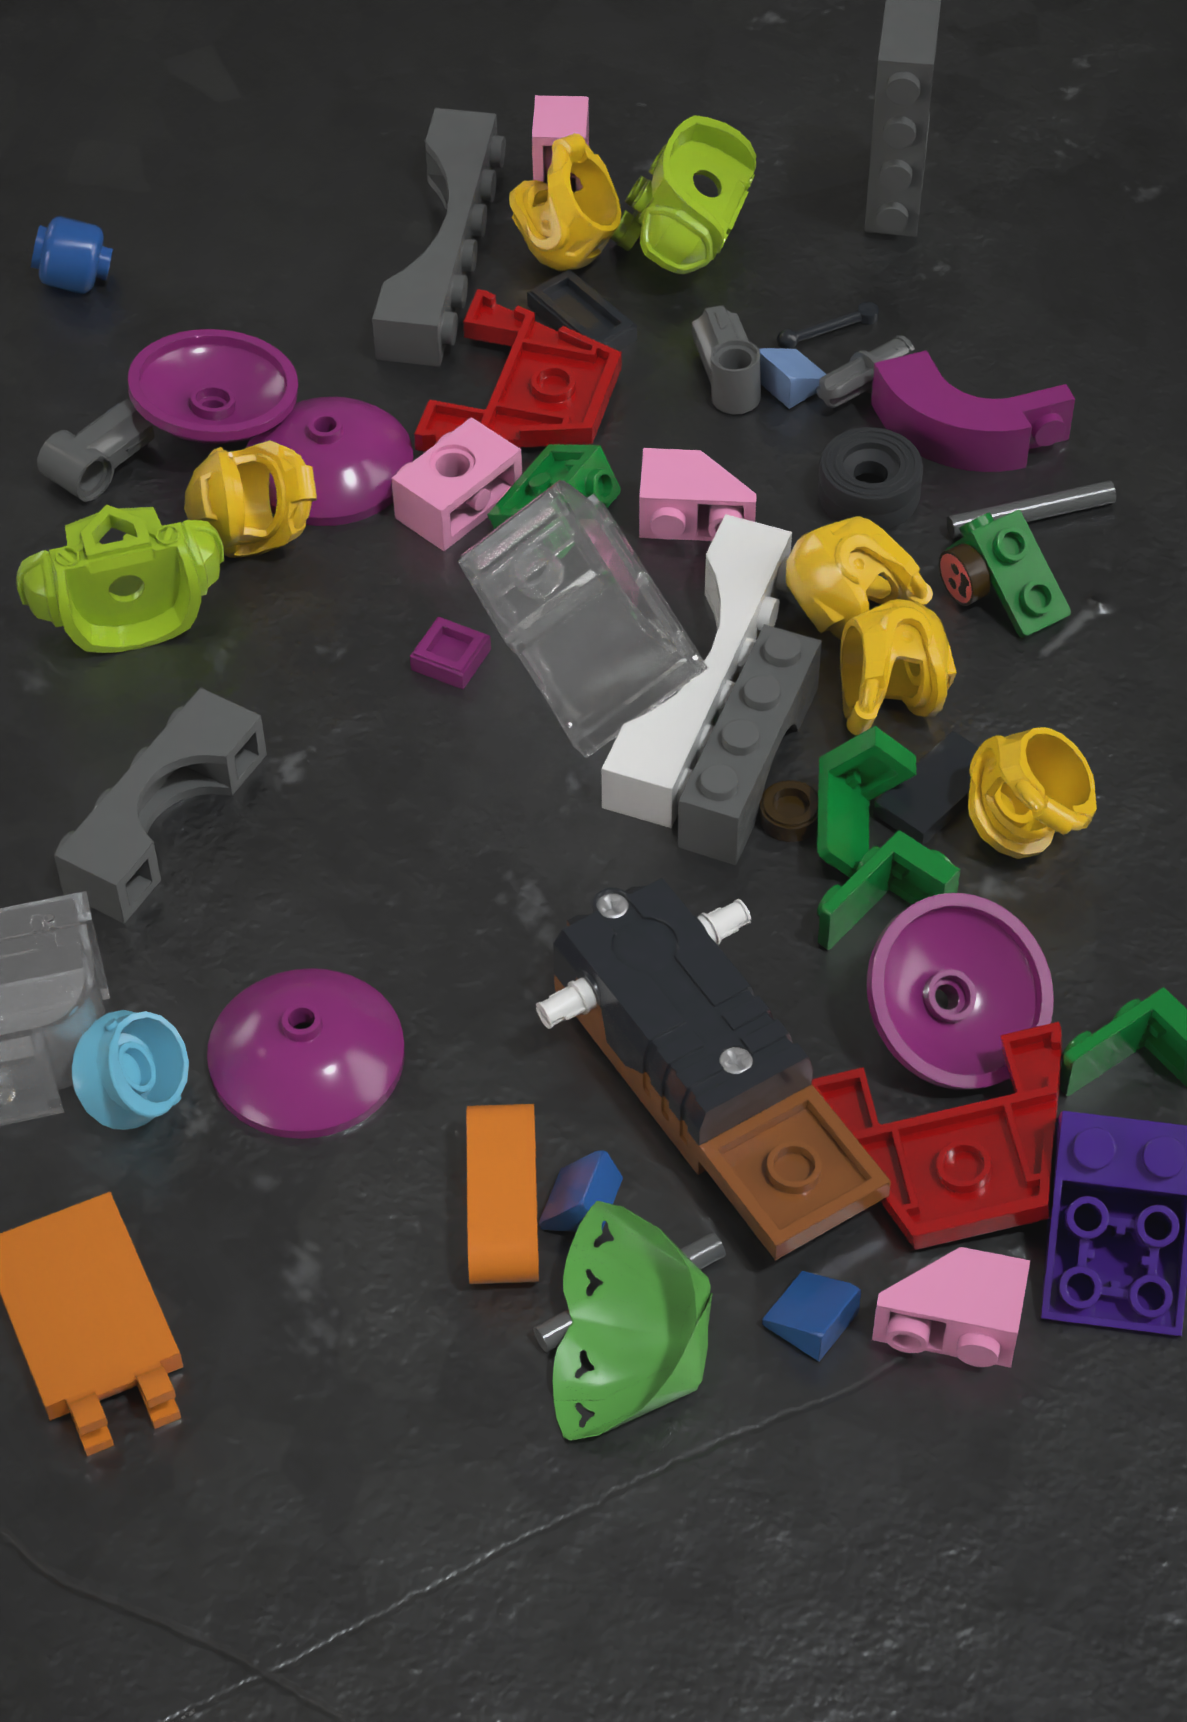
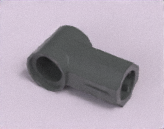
(728, 360)
(88, 459)

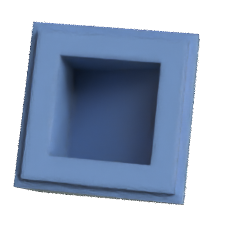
(788, 375)

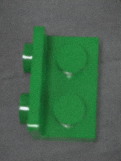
(579, 465)

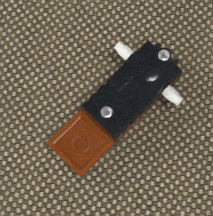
(711, 1061)

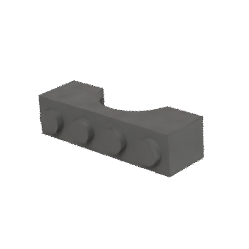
(201, 751)
(730, 776)

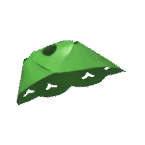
(638, 1328)

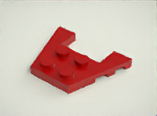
(549, 386)
(968, 1164)

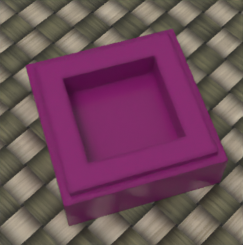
(450, 652)

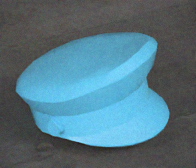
(129, 1068)

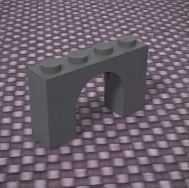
(901, 116)

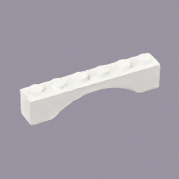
(662, 747)

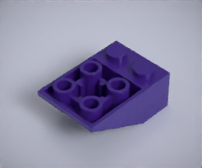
(1117, 1224)

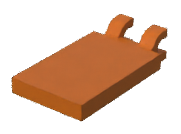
(87, 1317)

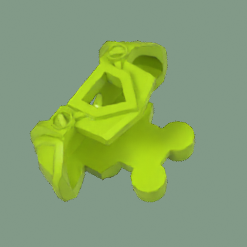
(676, 221)
(127, 589)

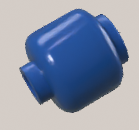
(71, 255)

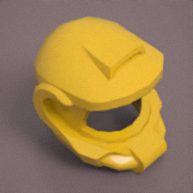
(563, 225)
(234, 497)
(839, 570)
(897, 655)
(1028, 790)

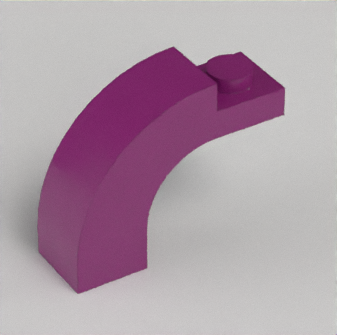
(965, 428)

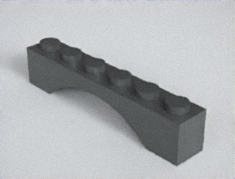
(419, 304)

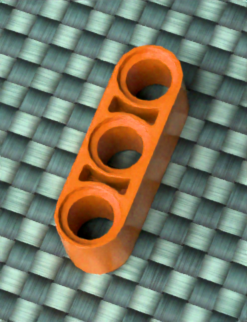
(502, 1194)

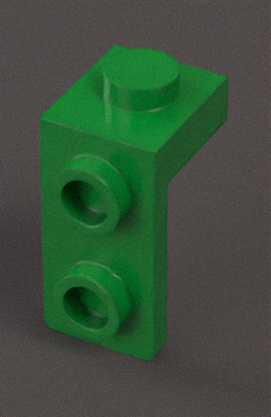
(1017, 571)
(847, 783)
(897, 866)
(1153, 1023)

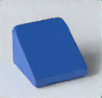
(577, 1190)
(814, 1312)

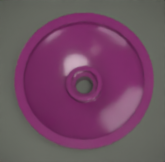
(212, 385)
(352, 456)
(985, 968)
(310, 1077)

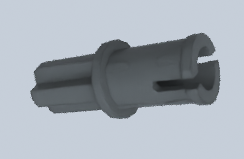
(857, 375)

